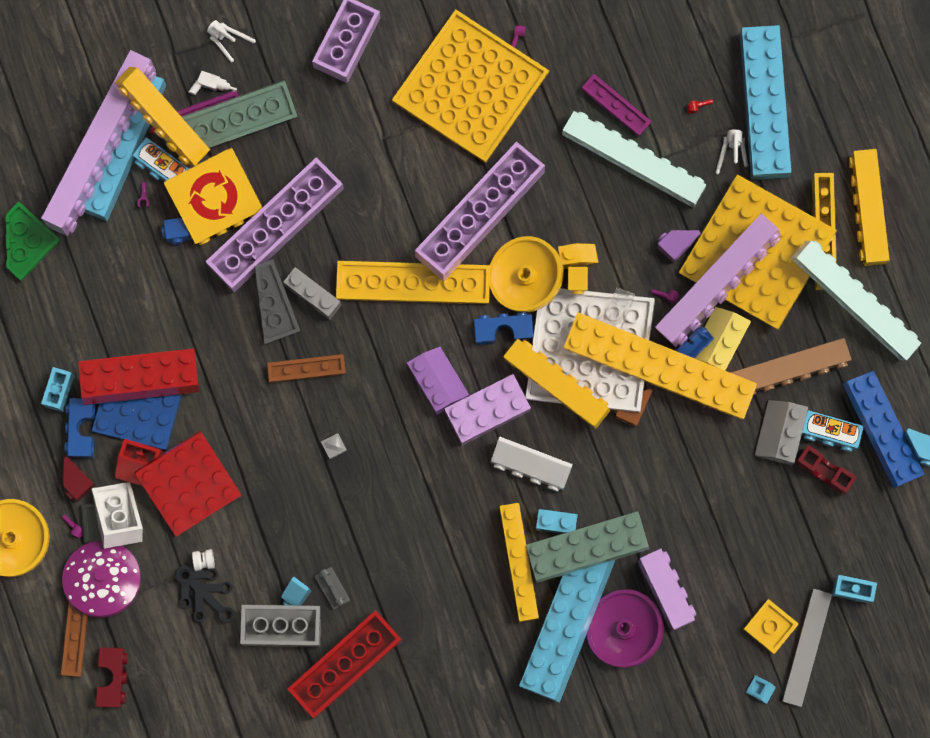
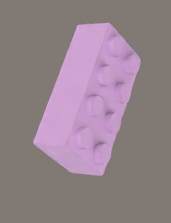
(346, 39)
(487, 409)
(666, 590)

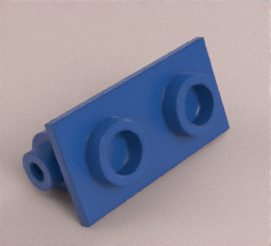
(699, 340)

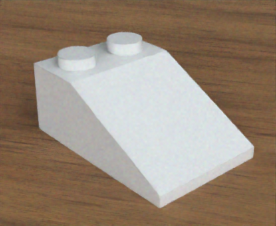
(117, 515)

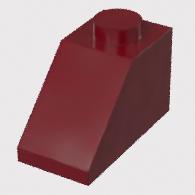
(75, 481)

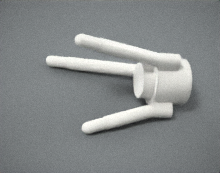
(219, 30)
(735, 140)

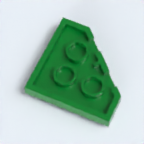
(26, 241)

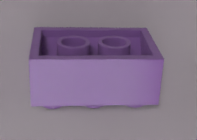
(437, 379)

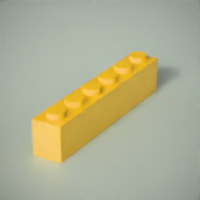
(161, 116)
(824, 206)
(869, 207)
(556, 383)
(519, 562)

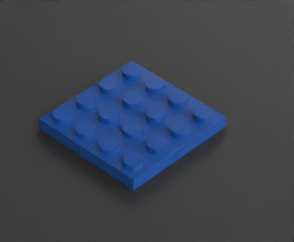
(139, 420)

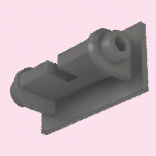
(332, 588)

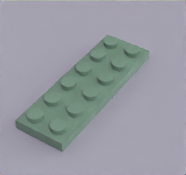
(242, 114)
(587, 547)

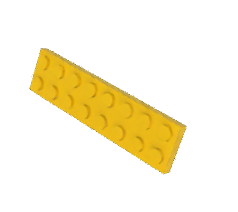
(411, 283)

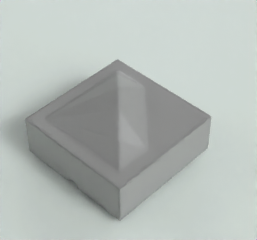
(334, 446)

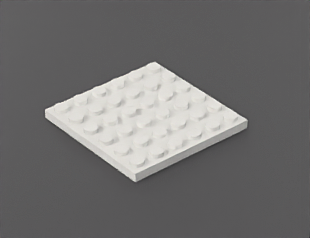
(551, 332)

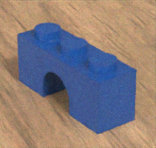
(486, 327)
(78, 445)

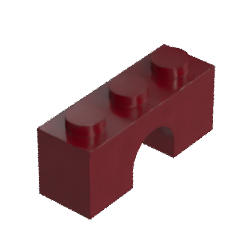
(819, 467)
(112, 695)

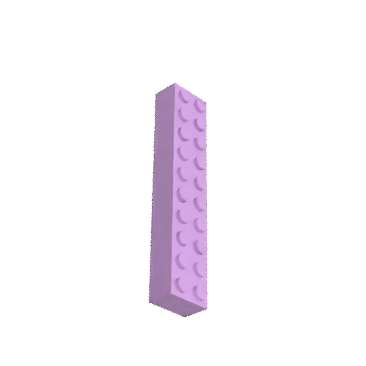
(94, 152)

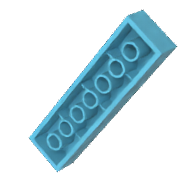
(765, 102)
(116, 172)
(565, 631)

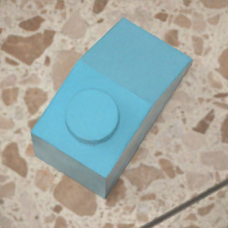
(920, 445)
(295, 593)

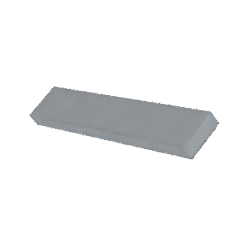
(807, 648)

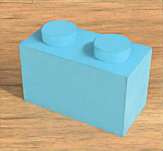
(555, 521)
(854, 589)

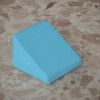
(760, 689)

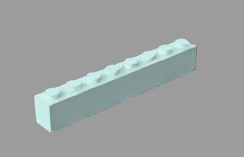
(634, 159)
(856, 300)

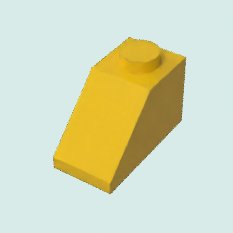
(577, 255)
(577, 279)

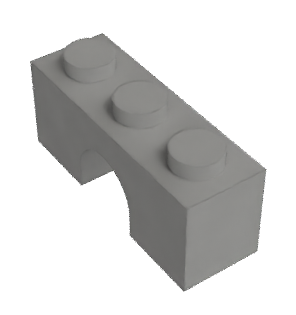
(313, 293)

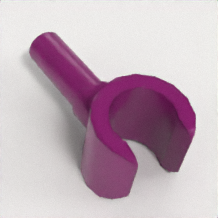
(519, 31)
(143, 195)
(672, 296)
(77, 530)

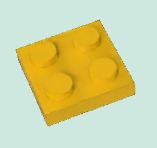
(771, 626)

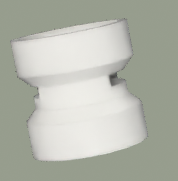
(208, 560)

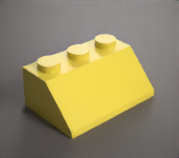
(727, 331)

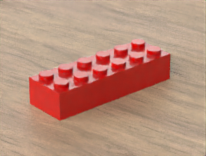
(138, 376)
(344, 664)

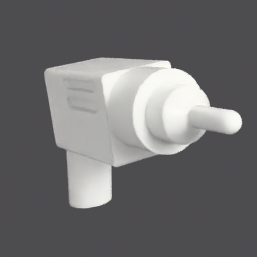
(210, 82)

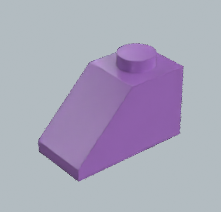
(677, 242)

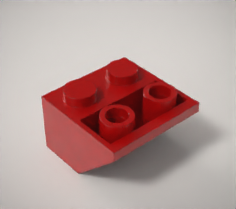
(133, 457)

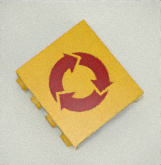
(213, 196)

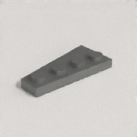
(275, 307)

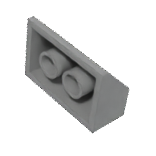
(781, 431)

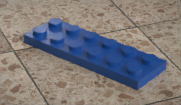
(883, 429)

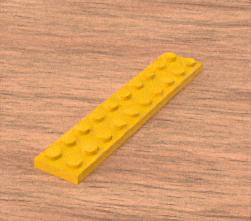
(660, 366)

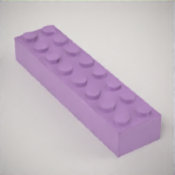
(479, 211)
(275, 224)
(718, 280)

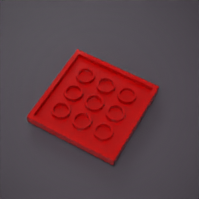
(188, 483)

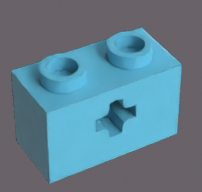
(58, 389)

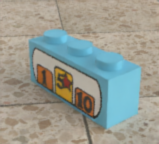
(157, 160)
(832, 431)

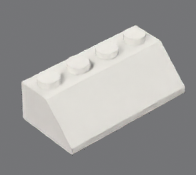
(531, 463)

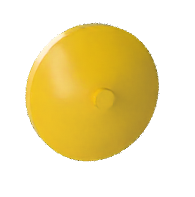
(526, 274)
(22, 537)

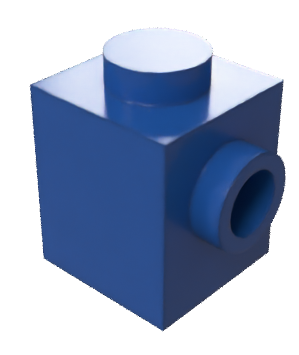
(175, 231)

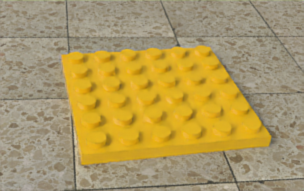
(470, 86)
(776, 279)

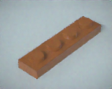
(306, 368)
(74, 643)

